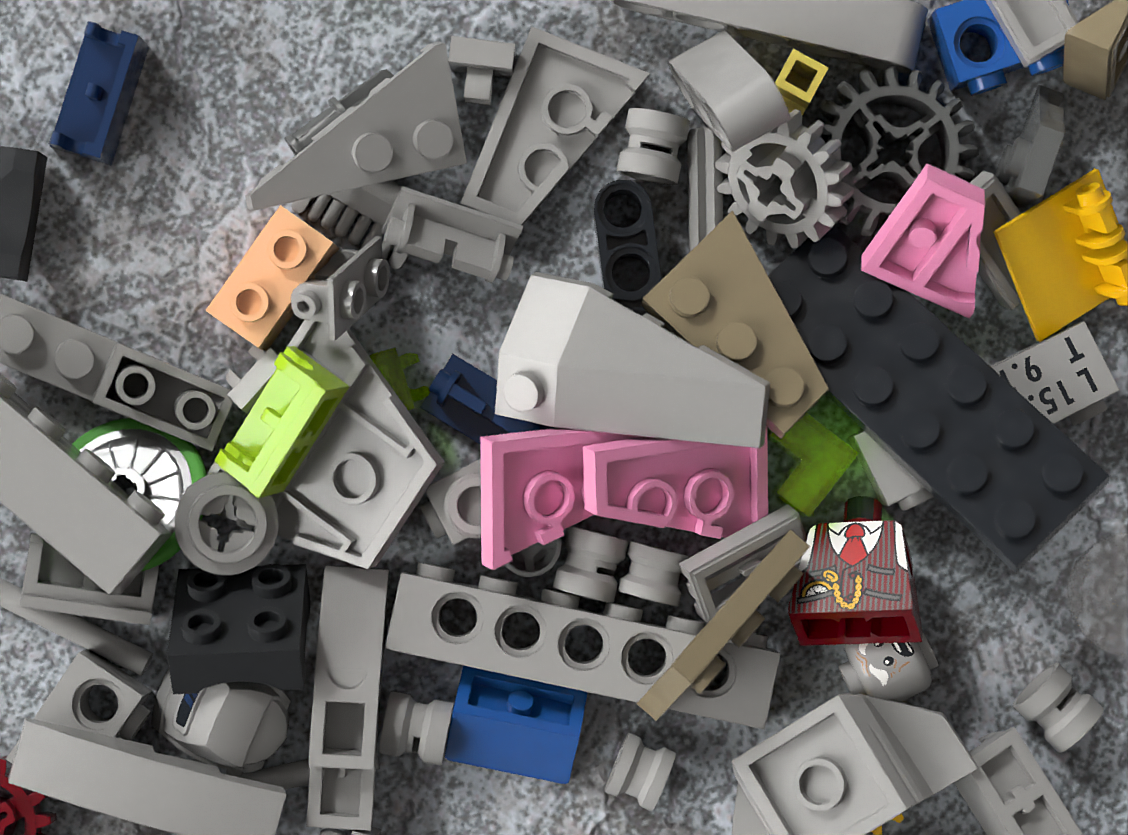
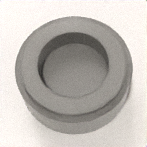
(463, 505)

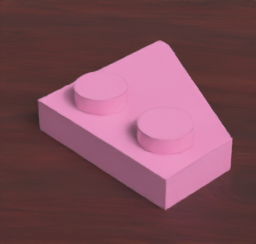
(932, 241)

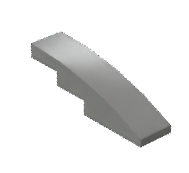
(141, 785)

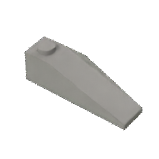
(603, 368)

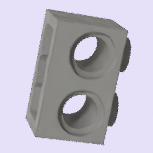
(70, 705)

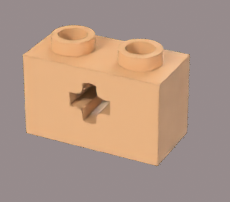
(260, 288)

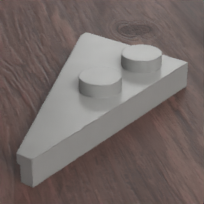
(395, 133)

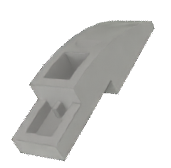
(111, 374)
(347, 698)

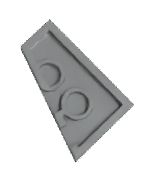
(546, 123)

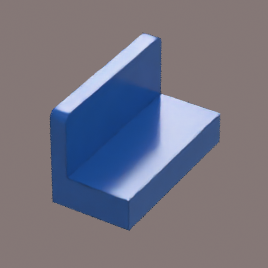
(515, 725)

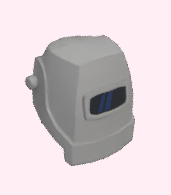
(224, 724)

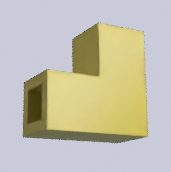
(799, 80)

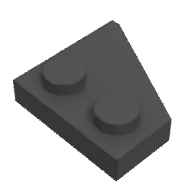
(1029, 162)

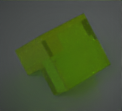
(817, 466)

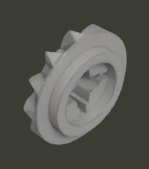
(242, 548)

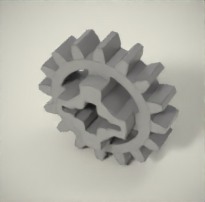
(787, 182)

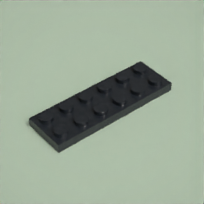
(934, 402)

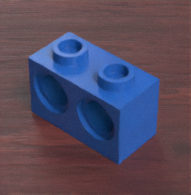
(975, 16)

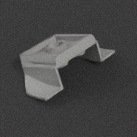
(846, 768)

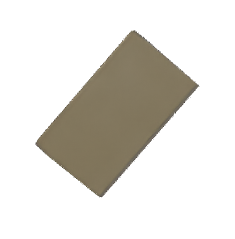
(1097, 50)

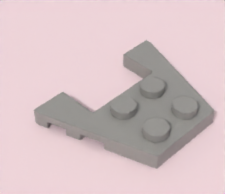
(363, 466)

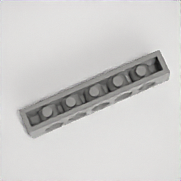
(418, 630)

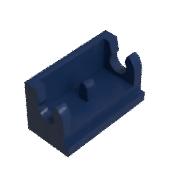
(99, 94)

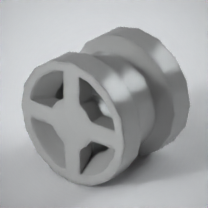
(653, 574)
(640, 772)

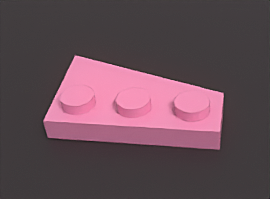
(532, 488)

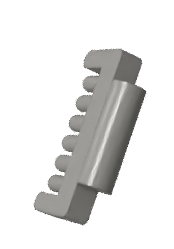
(371, 201)

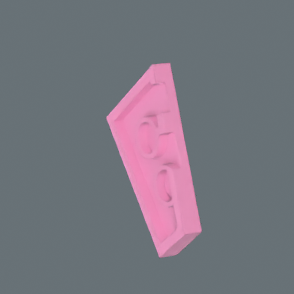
(677, 484)

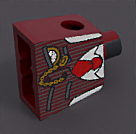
(856, 582)

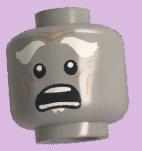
(889, 669)

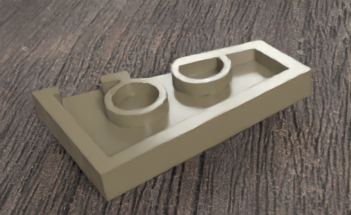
(733, 621)

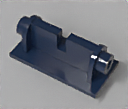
(467, 401)

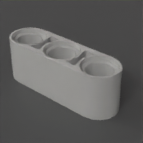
(729, 90)

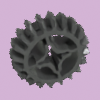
(874, 128)

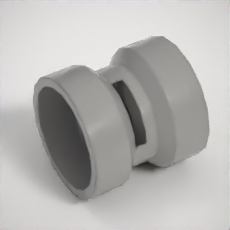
(657, 132)
(590, 564)
(1058, 707)
(416, 728)

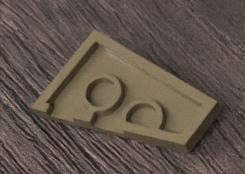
(730, 305)

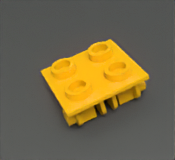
(1066, 255)

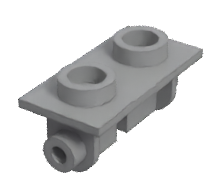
(434, 226)
(343, 288)

